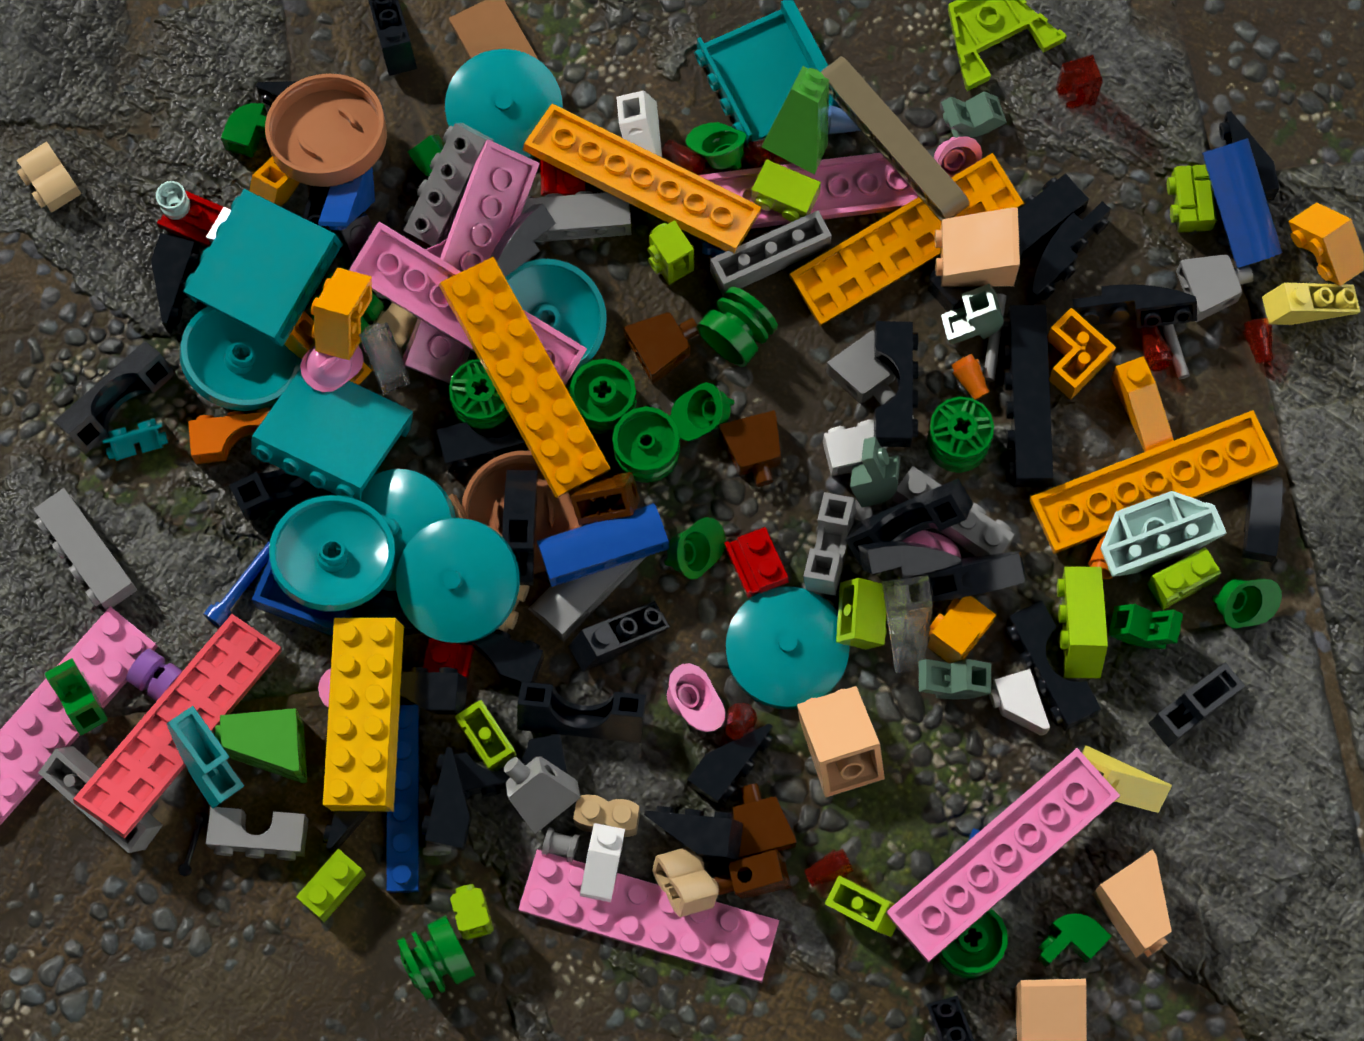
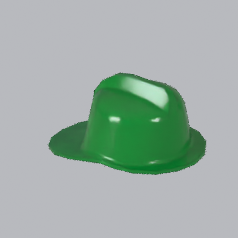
(718, 145)
(701, 411)
(696, 548)
(1248, 602)

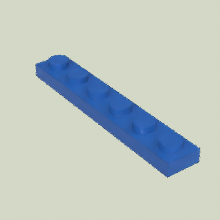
(404, 821)

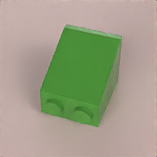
(802, 123)
(266, 741)

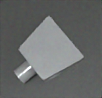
(1213, 282)
(860, 373)
(539, 790)

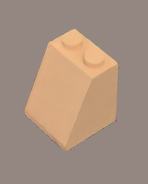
(979, 249)
(841, 741)
(1137, 905)
(1051, 1010)

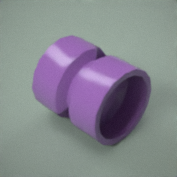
(152, 674)

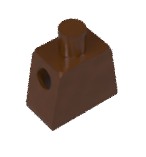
(660, 343)
(753, 445)
(613, 497)
(763, 824)
(767, 871)

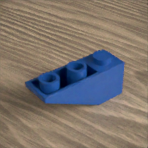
(348, 201)

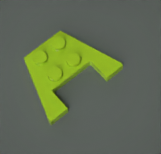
(988, 22)

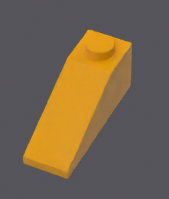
(272, 183)
(1142, 403)

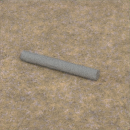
(993, 346)
(1178, 358)

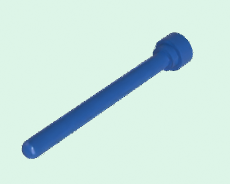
(220, 611)

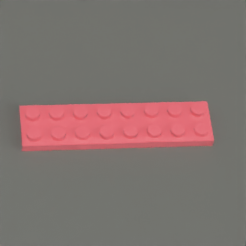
(148, 756)

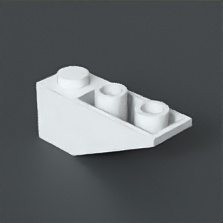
(640, 120)
(845, 446)

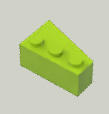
(1082, 621)

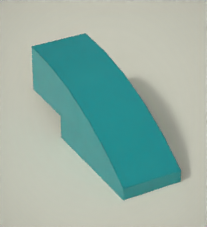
(204, 757)

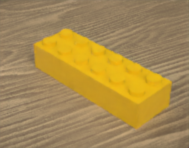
(363, 714)

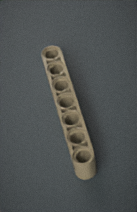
(894, 140)

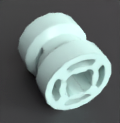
(170, 194)

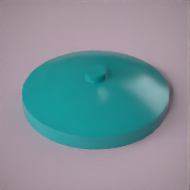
(502, 96)
(562, 299)
(234, 362)
(408, 505)
(332, 553)
(457, 580)
(785, 647)

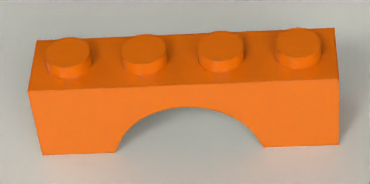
(215, 436)

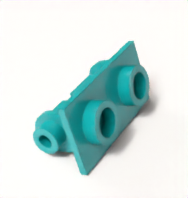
(123, 442)

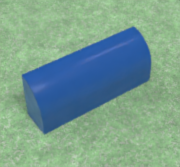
(1242, 203)
(603, 545)

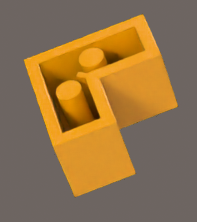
(1331, 240)
(340, 312)
(1083, 350)
(960, 629)

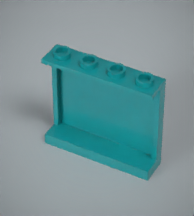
(759, 66)
(263, 266)
(330, 436)

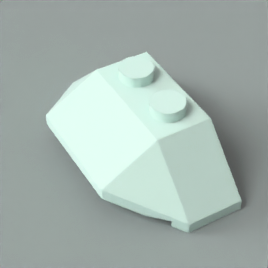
(1159, 532)

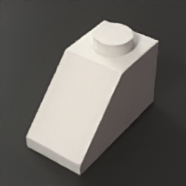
(1020, 701)
(602, 862)

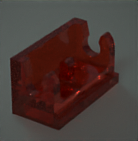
(1082, 79)

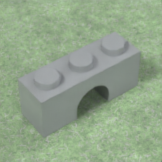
(828, 556)
(284, 837)

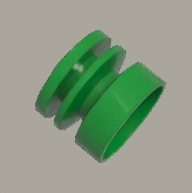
(737, 326)
(482, 413)
(954, 449)
(435, 958)

